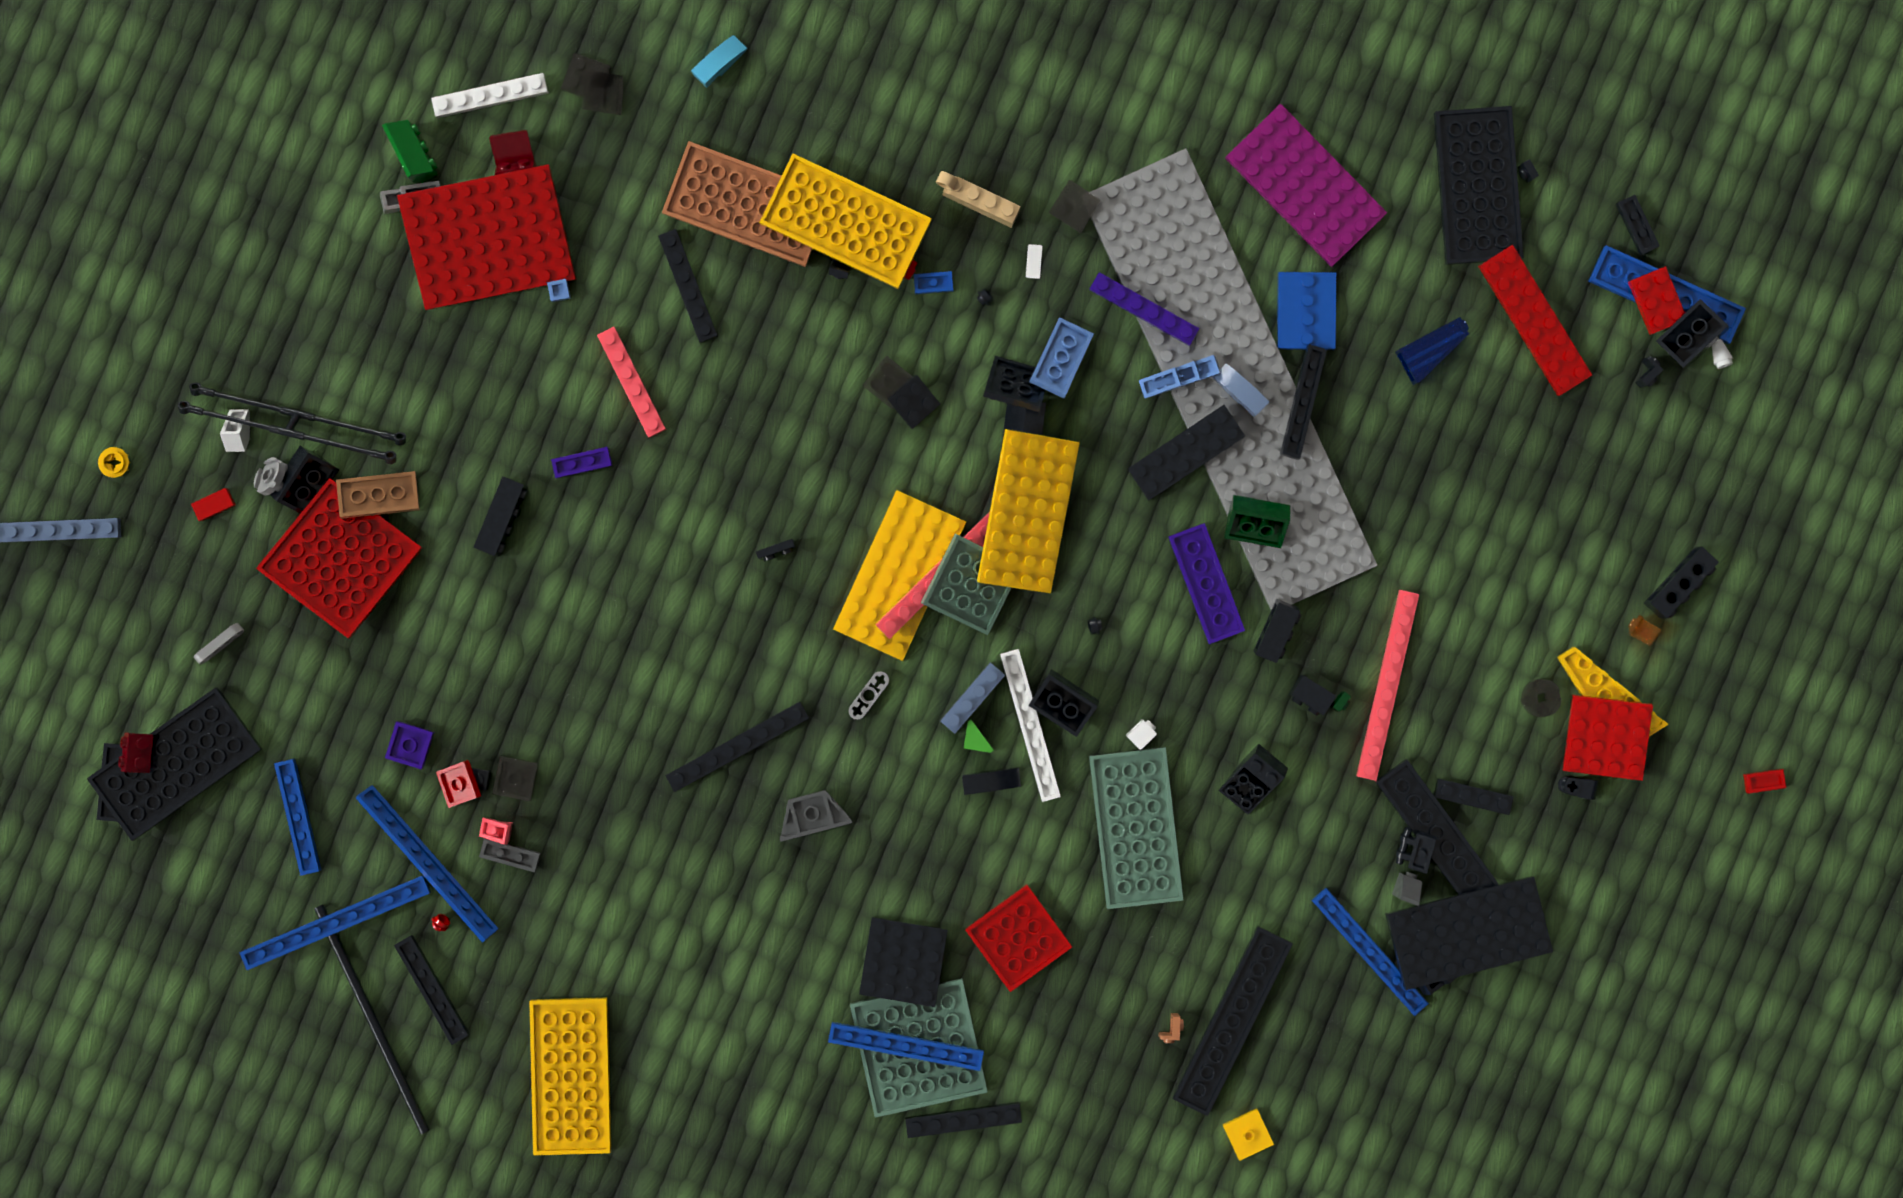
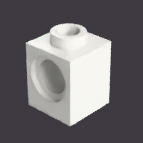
(1142, 733)

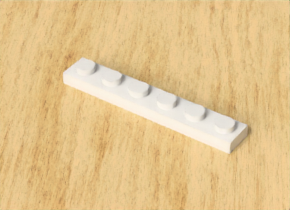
(489, 95)

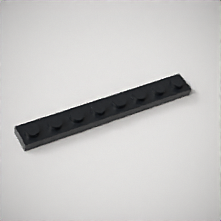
(737, 746)

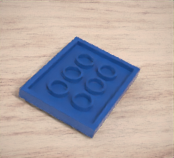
(1306, 310)

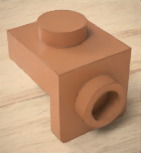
(1176, 1026)

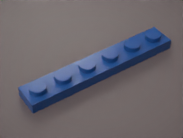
(297, 817)

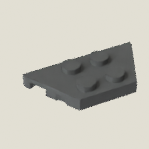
(811, 815)

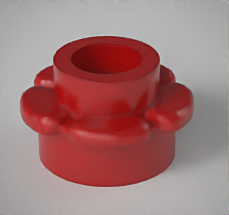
(440, 922)

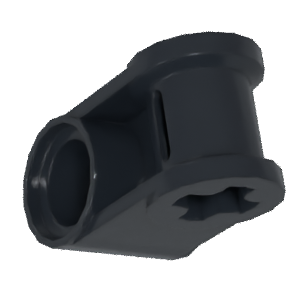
(1580, 787)

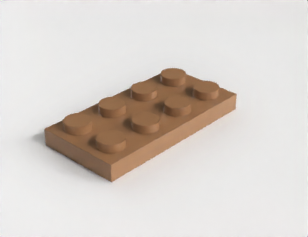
(377, 494)

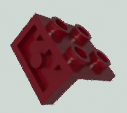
(512, 151)

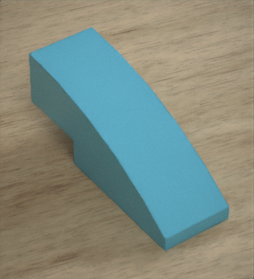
(718, 61)

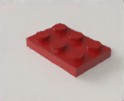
(1657, 300)

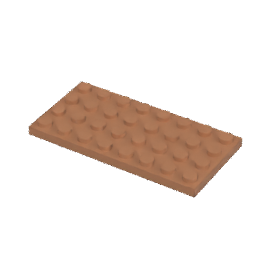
(729, 201)

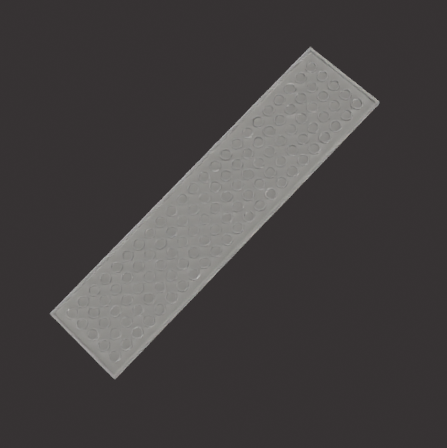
(1178, 256)

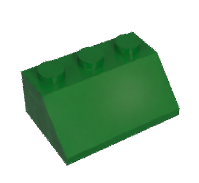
(411, 151)

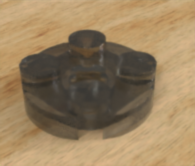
(1530, 700)

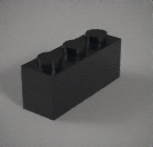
(1277, 631)

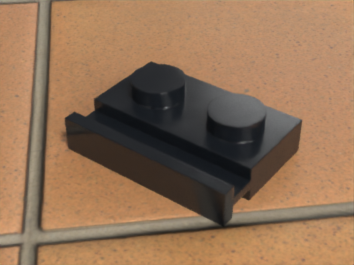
(769, 552)

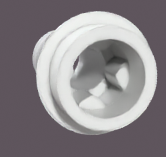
(1721, 355)

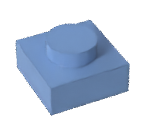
(559, 290)

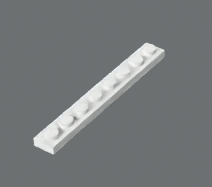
(1030, 725)

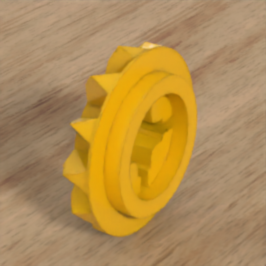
(107, 456)

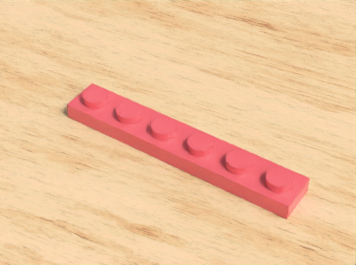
(631, 382)

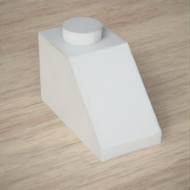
(236, 435)

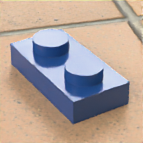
(933, 282)

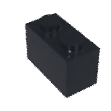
(1312, 695)

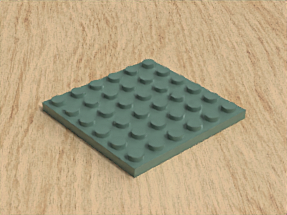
(910, 1083)

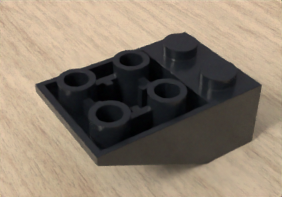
(1254, 779)

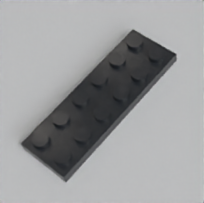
(1186, 452)

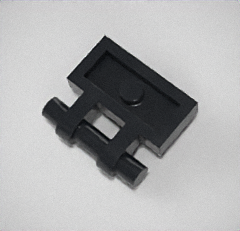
(1422, 850)

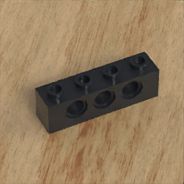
(1658, 599)

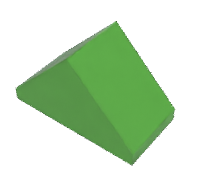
(975, 740)

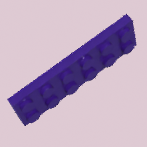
(1206, 583)

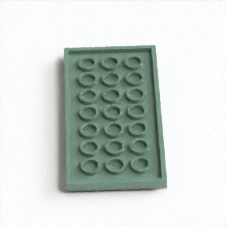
(1136, 828)

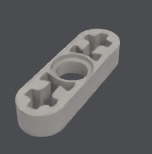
(218, 643)
(873, 680)

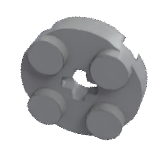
(270, 477)

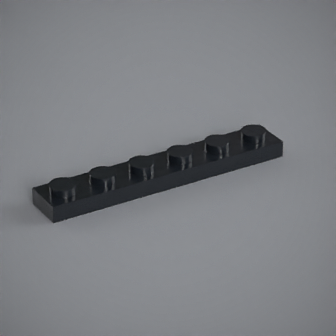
(688, 286)
(1303, 402)
(432, 989)
(963, 1120)

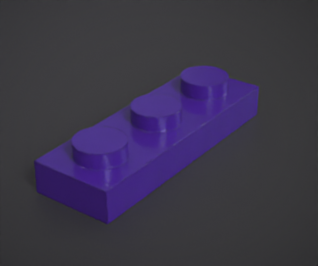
(581, 462)

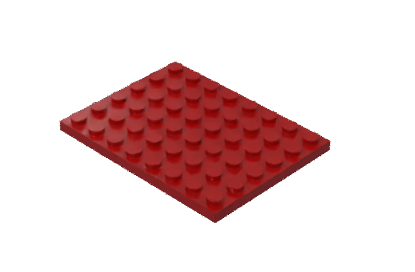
(486, 236)

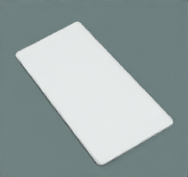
(1034, 261)

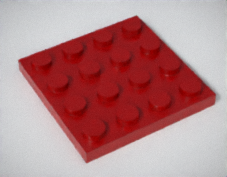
(1607, 737)
(1018, 938)

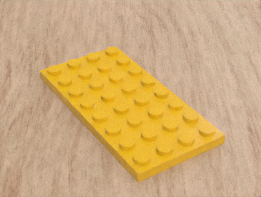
(845, 221)
(1028, 511)
(902, 553)
(570, 1076)

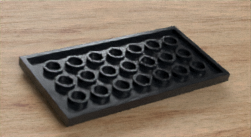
(1477, 183)
(186, 759)
(1469, 932)

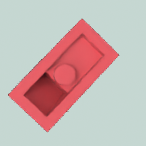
(496, 830)

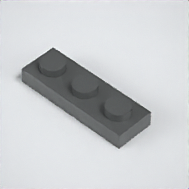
(510, 855)

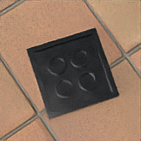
(1011, 384)

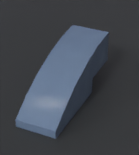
(1241, 390)

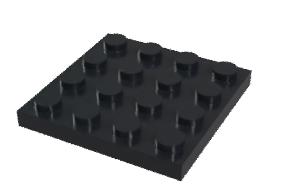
(903, 962)

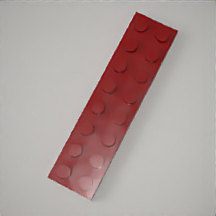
(1535, 320)

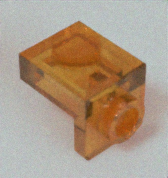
(1643, 630)

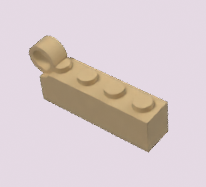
(978, 199)

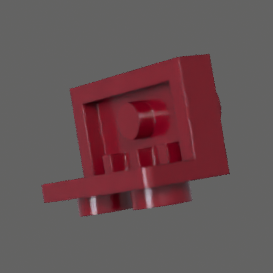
(136, 752)

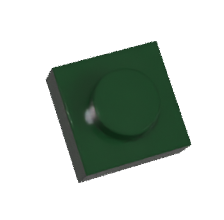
(1341, 702)

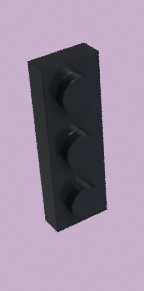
(1637, 225)

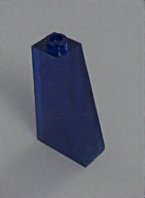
(1428, 351)

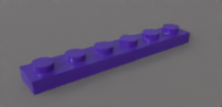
(1144, 309)

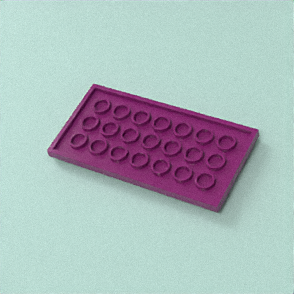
(1305, 185)

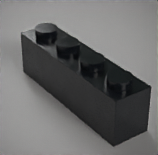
(501, 517)

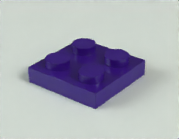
(409, 745)

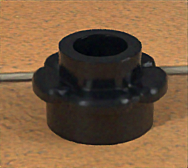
(985, 297)
(1094, 625)

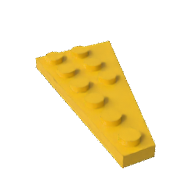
(1595, 682)

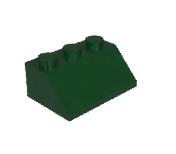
(1257, 521)

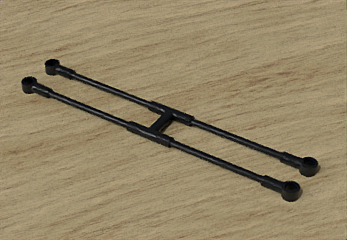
(196, 389)

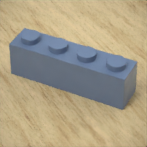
(972, 698)

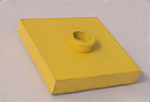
(1248, 1134)

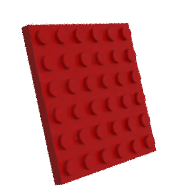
(338, 563)

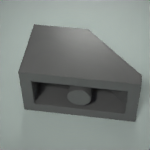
(1408, 888)

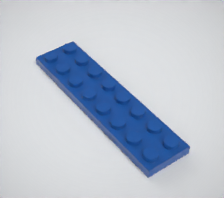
(1617, 269)

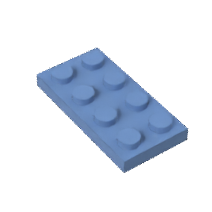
(1061, 357)

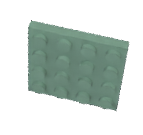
(956, 589)

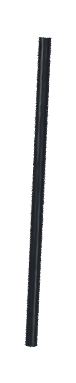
(375, 1027)

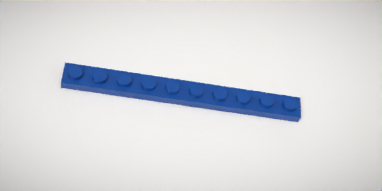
(427, 863)
(335, 922)

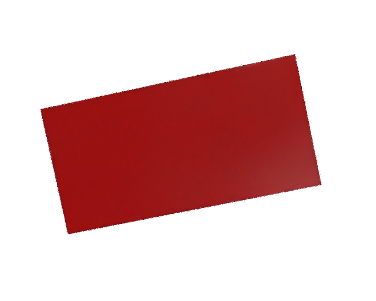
(213, 504)
(1764, 781)

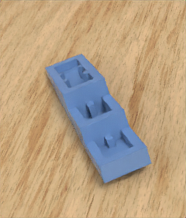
(1179, 376)

